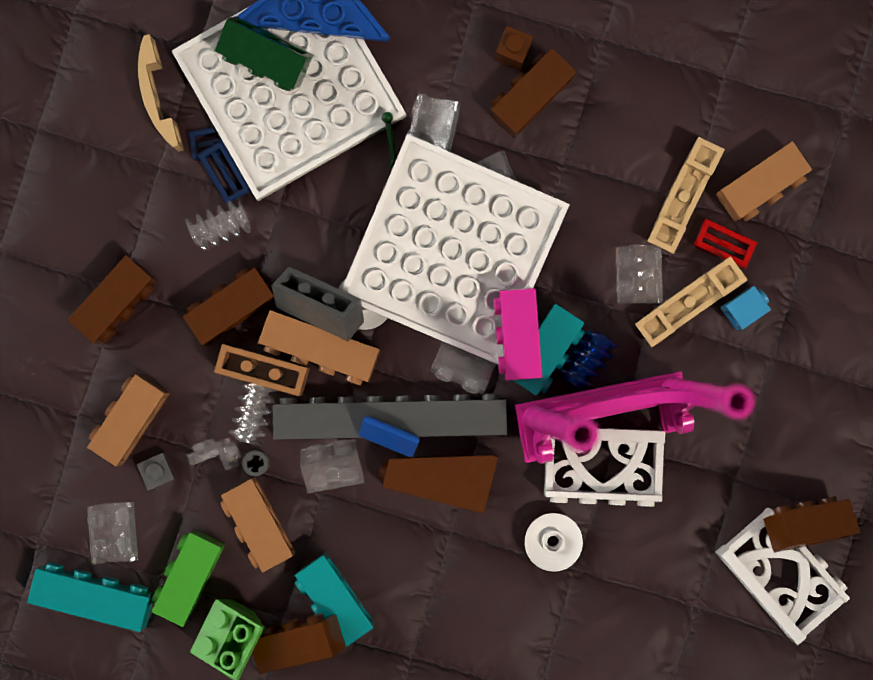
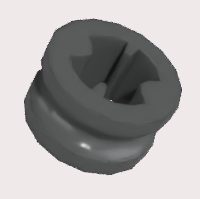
(250, 456)

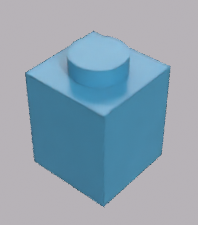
(746, 307)

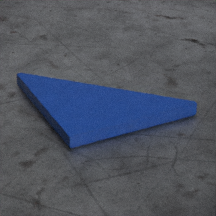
(320, 17)

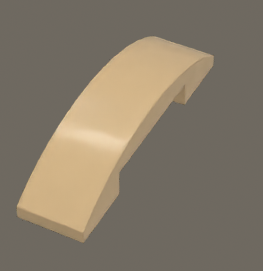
(148, 62)
(685, 194)
(690, 301)

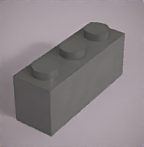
(318, 303)

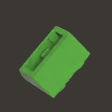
(228, 637)

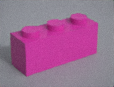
(518, 334)

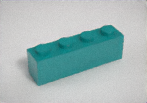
(91, 597)

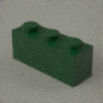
(263, 53)

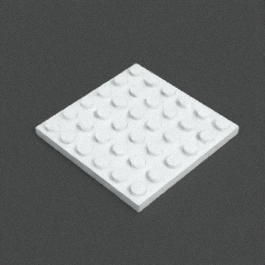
(283, 132)
(449, 244)

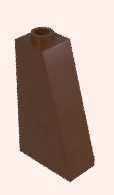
(447, 479)

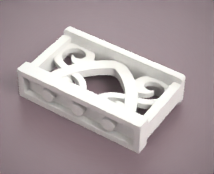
(637, 442)
(783, 615)

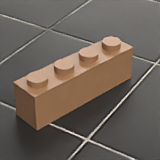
(319, 347)

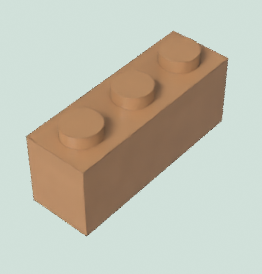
(764, 183)
(262, 370)
(127, 419)
(257, 525)

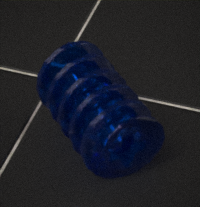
(587, 359)

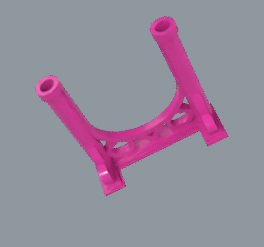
(570, 415)

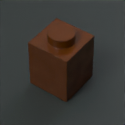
(513, 48)

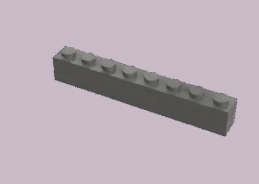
(420, 418)

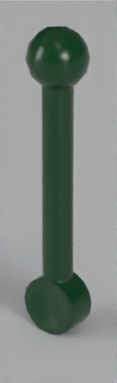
(387, 118)

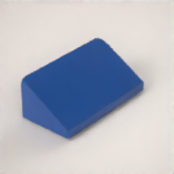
(389, 436)

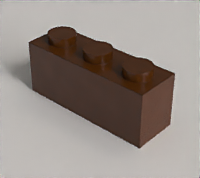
(532, 92)
(113, 301)
(228, 306)
(811, 524)
(298, 643)

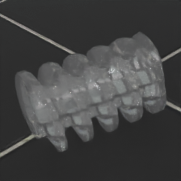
(219, 225)
(252, 413)

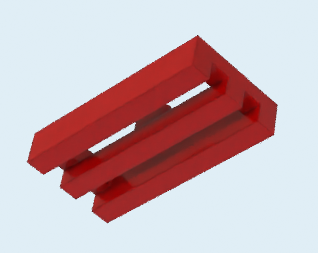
(729, 233)

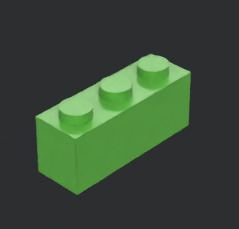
(187, 577)

